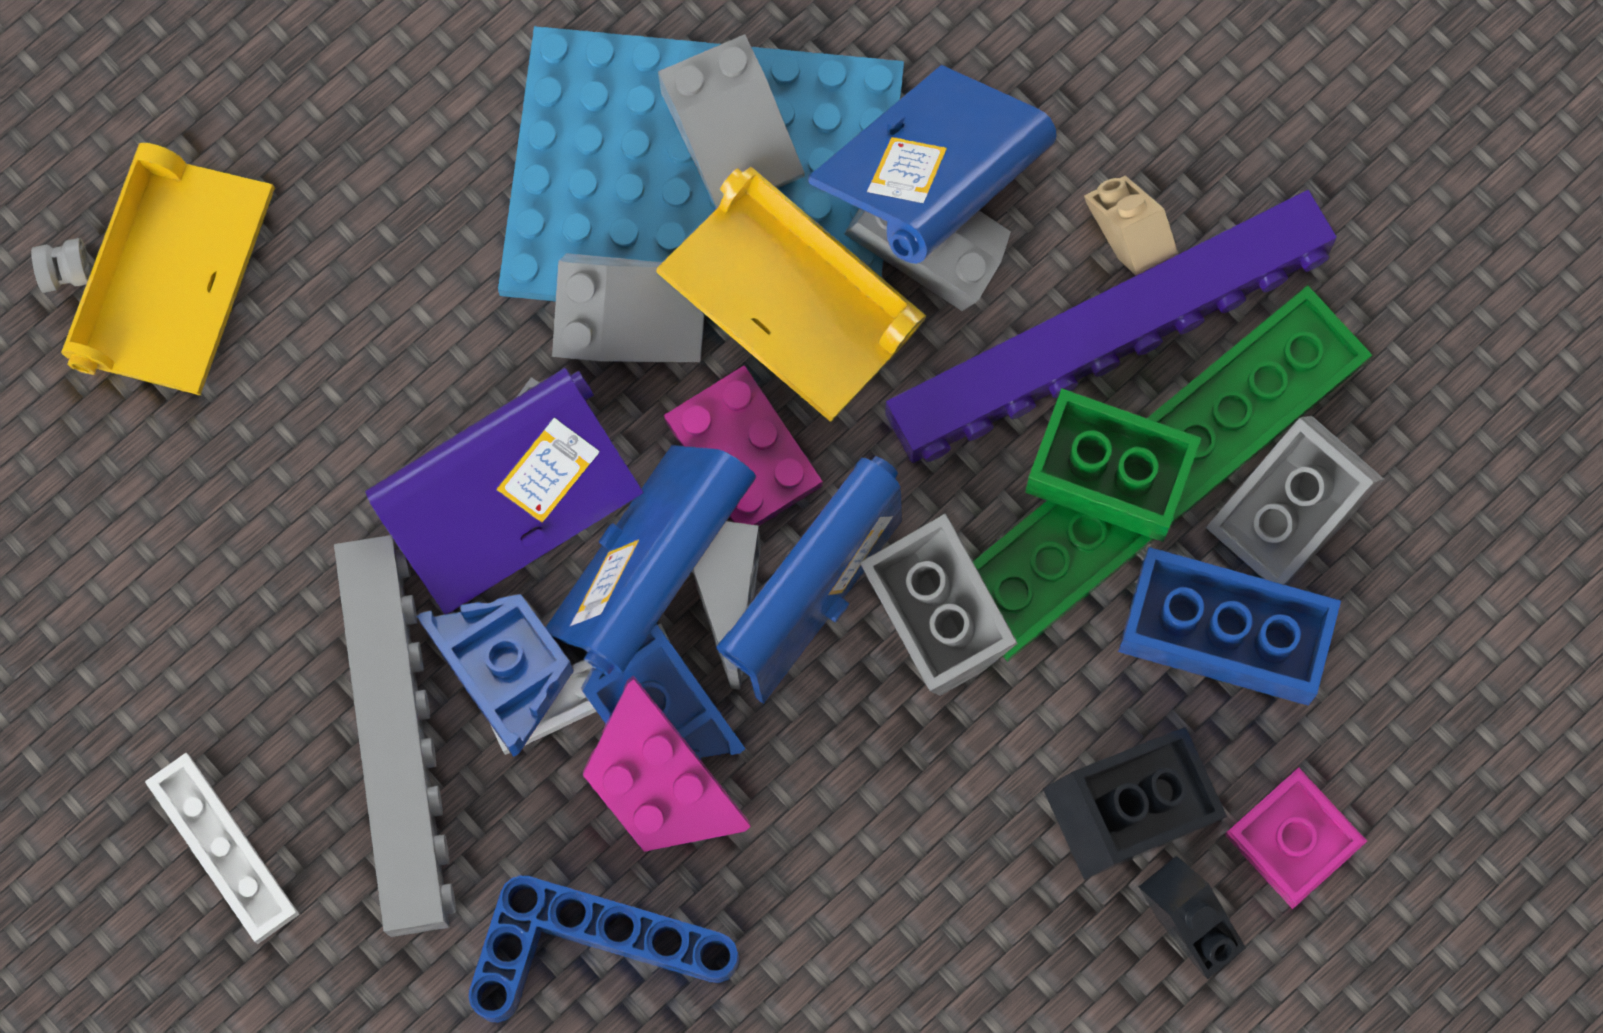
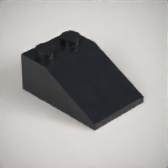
(1134, 802)

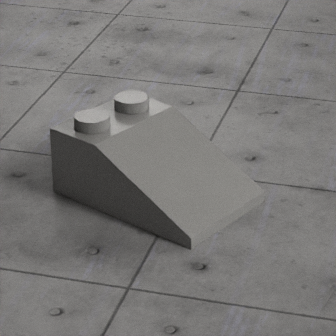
(729, 116)
(622, 313)
(1294, 501)
(728, 582)

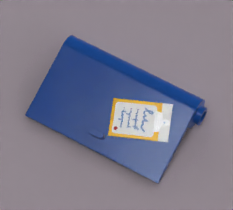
(936, 159)
(650, 554)
(815, 576)

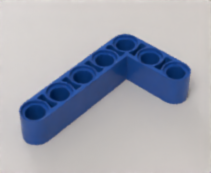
(590, 932)

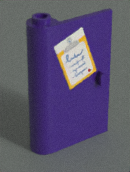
(518, 468)

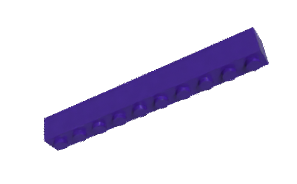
(1110, 327)

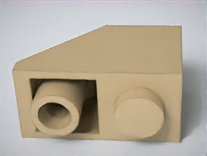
(1132, 224)

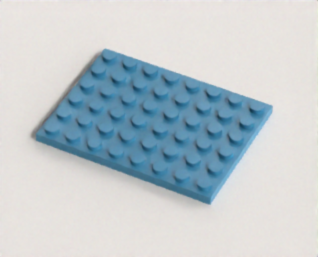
(611, 172)

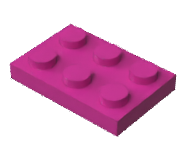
(742, 422)

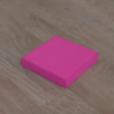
(1295, 838)

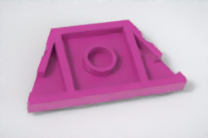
(657, 779)

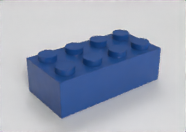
(1230, 626)

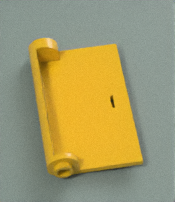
(151, 283)
(791, 293)

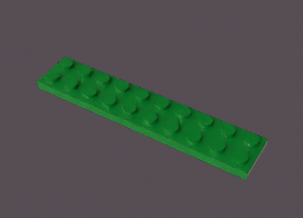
(1236, 410)

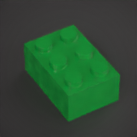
(1112, 465)

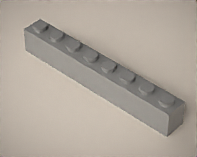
(392, 737)

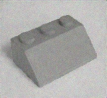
(954, 270)
(939, 605)

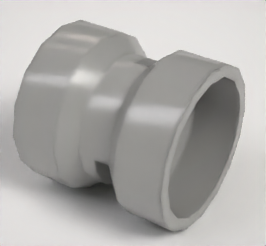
(61, 265)

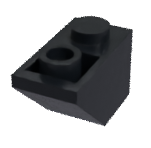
(1192, 916)

